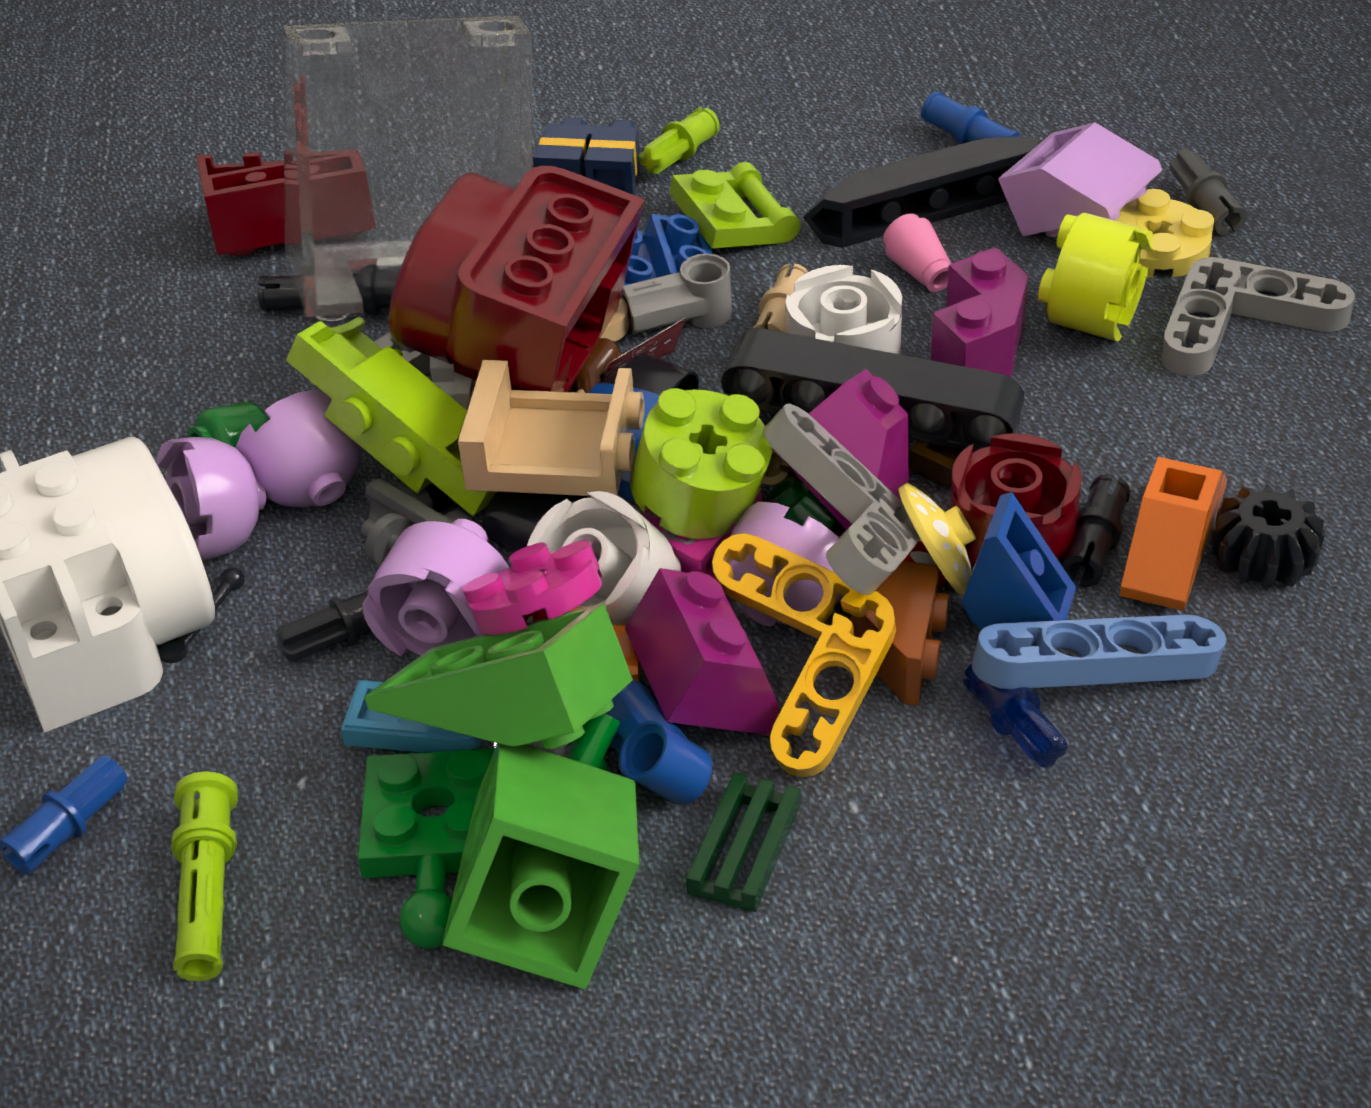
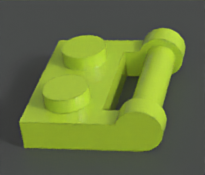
(724, 217)

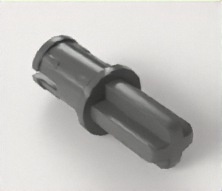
(1207, 191)

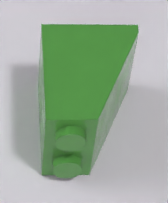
(544, 864)

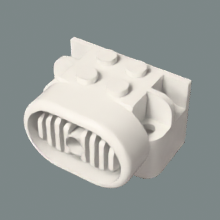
(94, 577)

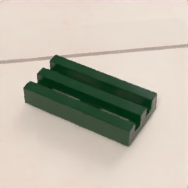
(759, 799)

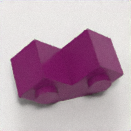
(981, 314)

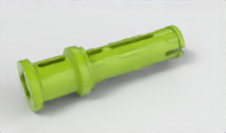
(203, 848)

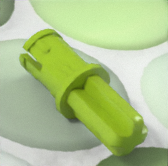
(679, 140)

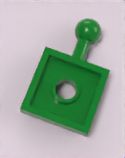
(405, 843)

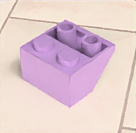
(1076, 174)

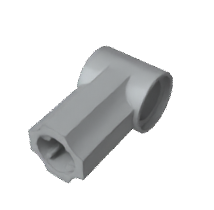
(695, 293)

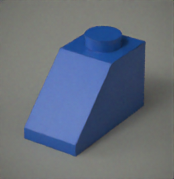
(1016, 573)

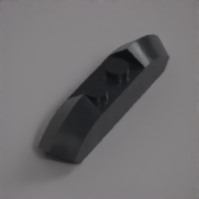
(925, 185)

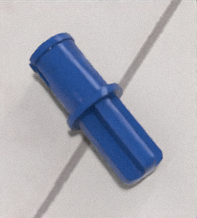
(62, 815)

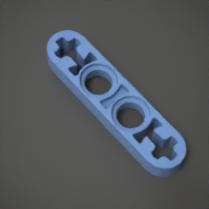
(1027, 653)

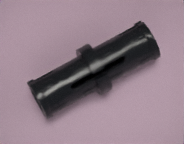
(1097, 530)

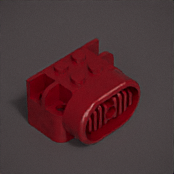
(517, 275)

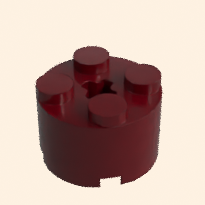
(1035, 475)

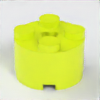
(1096, 275)

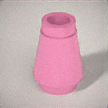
(918, 251)

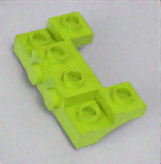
(388, 408)

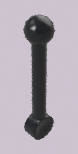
(230, 580)

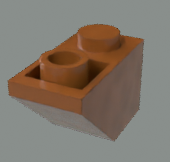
(917, 614)

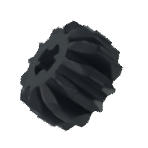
(1267, 536)

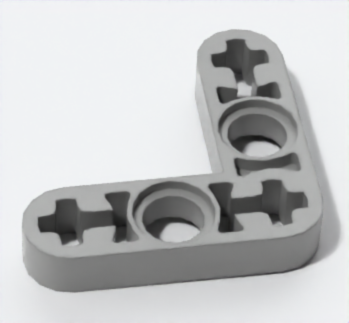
(1304, 303)
(880, 525)

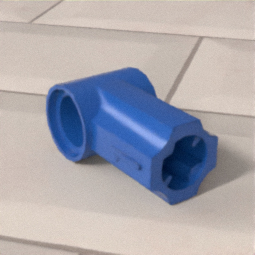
(656, 750)

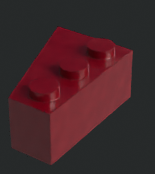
(244, 203)

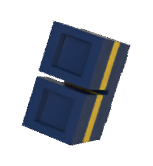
(594, 151)

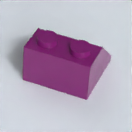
(700, 656)

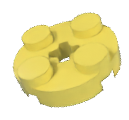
(1178, 231)

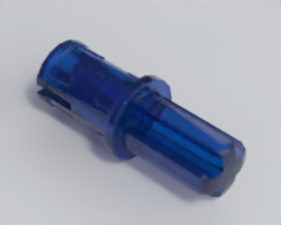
(1018, 714)

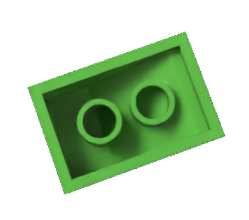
(515, 683)

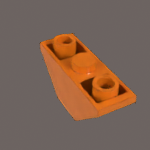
(1172, 532)

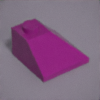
(871, 427)

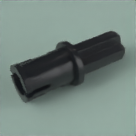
(324, 628)

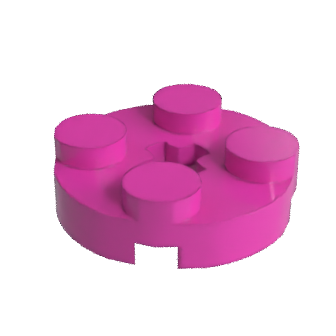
(534, 583)

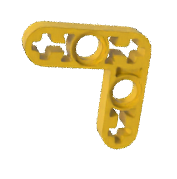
(834, 646)

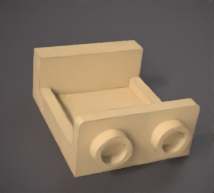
(548, 438)

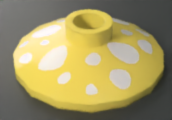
(942, 535)

